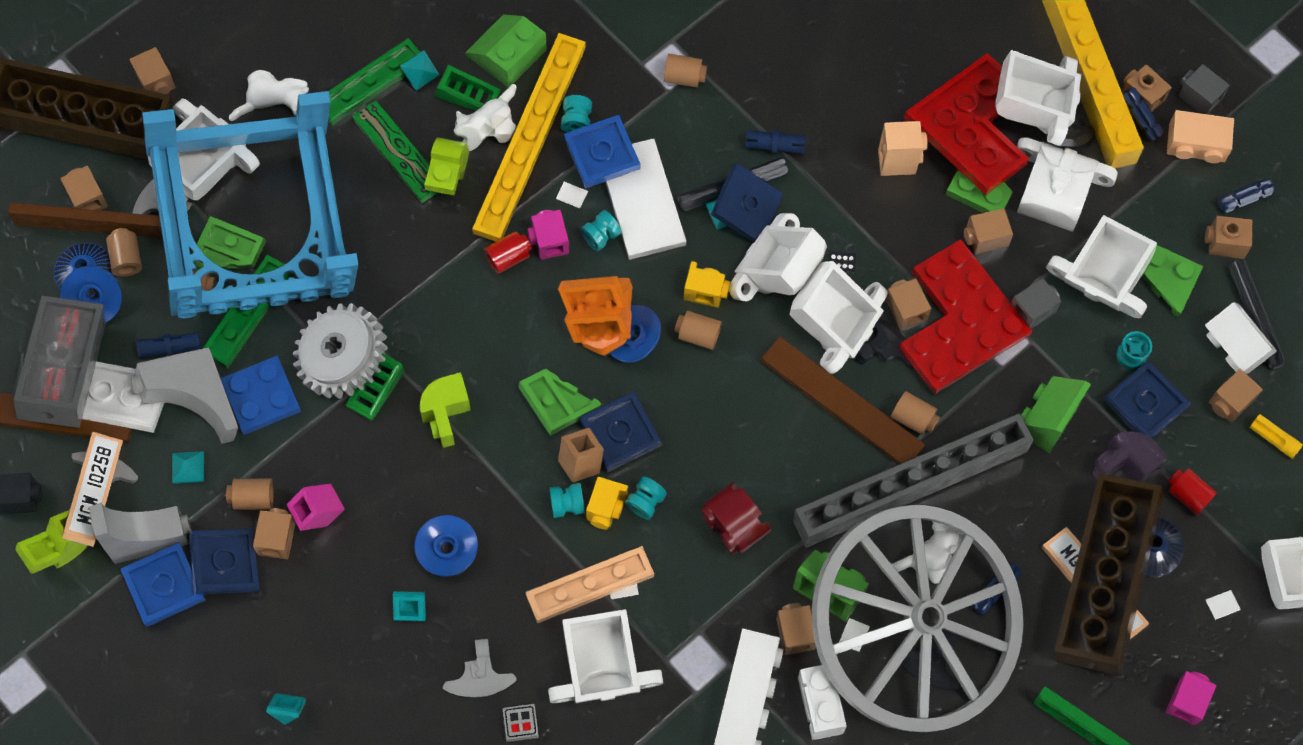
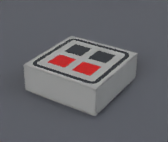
(520, 722)

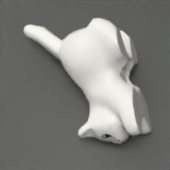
(267, 91)
(490, 120)
(937, 552)

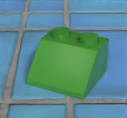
(508, 48)
(1053, 410)
(808, 575)

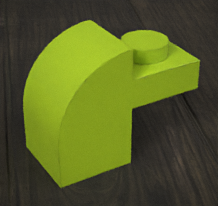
(446, 165)
(444, 399)
(49, 546)

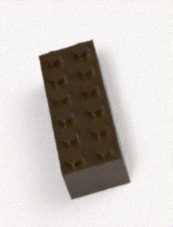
(76, 108)
(1109, 574)

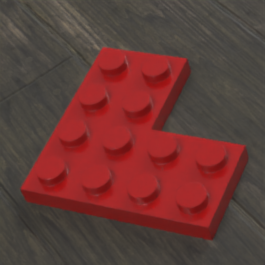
(960, 126)
(975, 323)

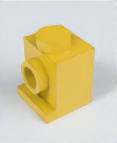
(705, 286)
(606, 503)

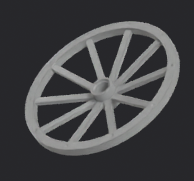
(913, 618)

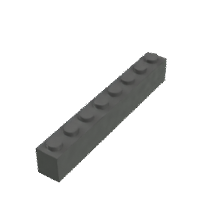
(912, 479)

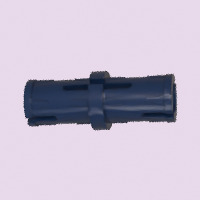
(775, 141)
(168, 345)

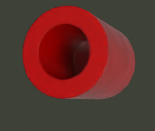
(508, 251)
(1191, 490)

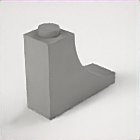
(191, 382)
(138, 533)

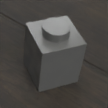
(1203, 89)
(1037, 302)

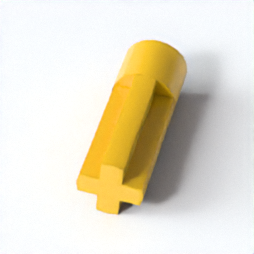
(1276, 436)

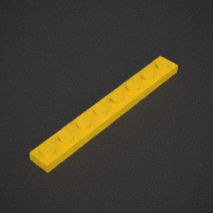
(529, 138)

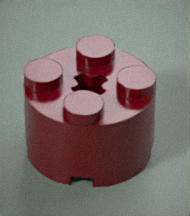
(736, 519)

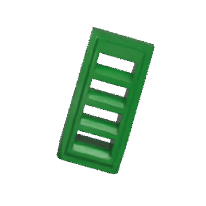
(461, 78)
(384, 391)

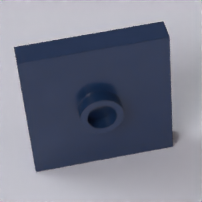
(746, 203)
(1147, 401)
(622, 430)
(223, 561)

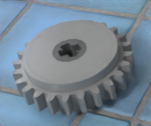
(340, 351)

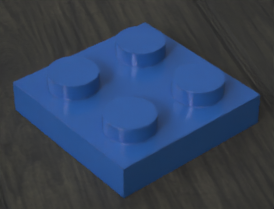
(602, 151)
(260, 395)
(161, 584)

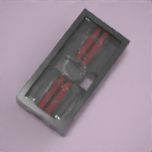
(60, 362)

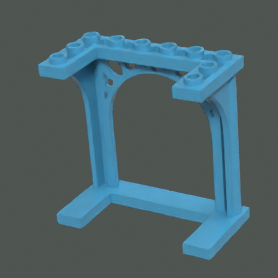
(336, 268)

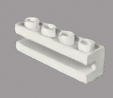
(748, 689)

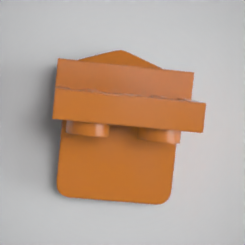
(598, 312)

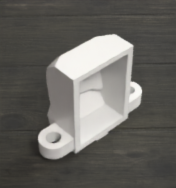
(1039, 93)
(206, 167)
(1059, 182)
(779, 259)
(1109, 266)
(837, 313)
(1284, 571)
(601, 660)

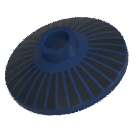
(1169, 554)

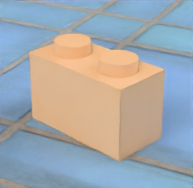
(1200, 136)
(901, 148)

